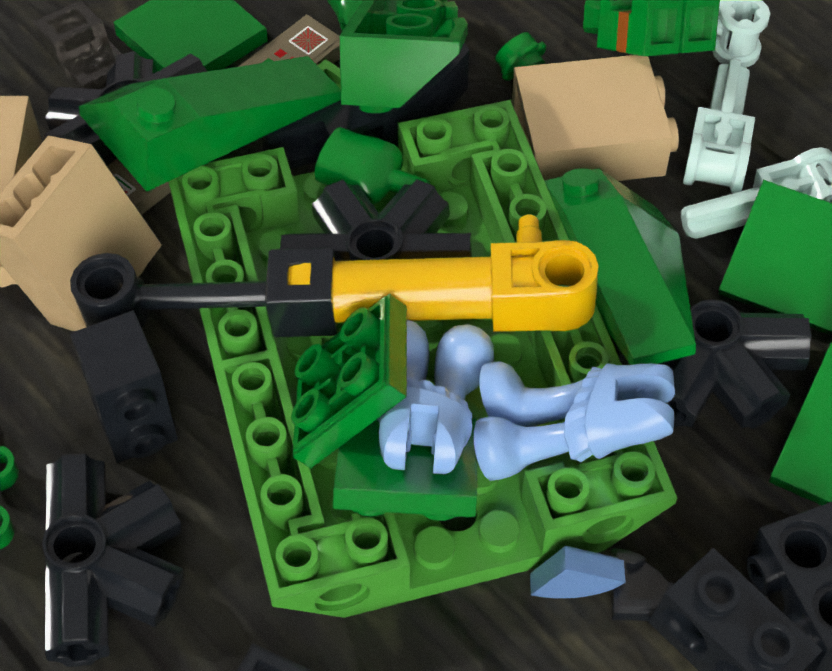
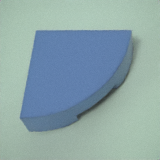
(576, 574)

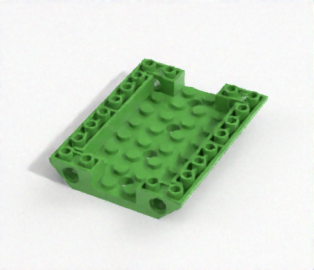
(359, 563)

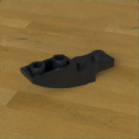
(308, 135)

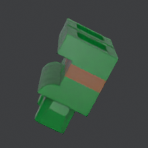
(653, 25)

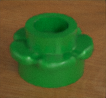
(520, 52)

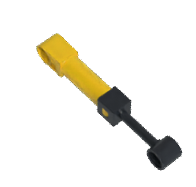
(313, 292)

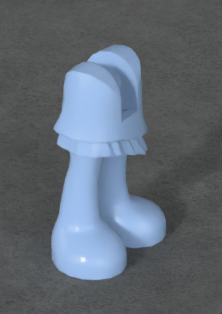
(436, 413)
(601, 415)

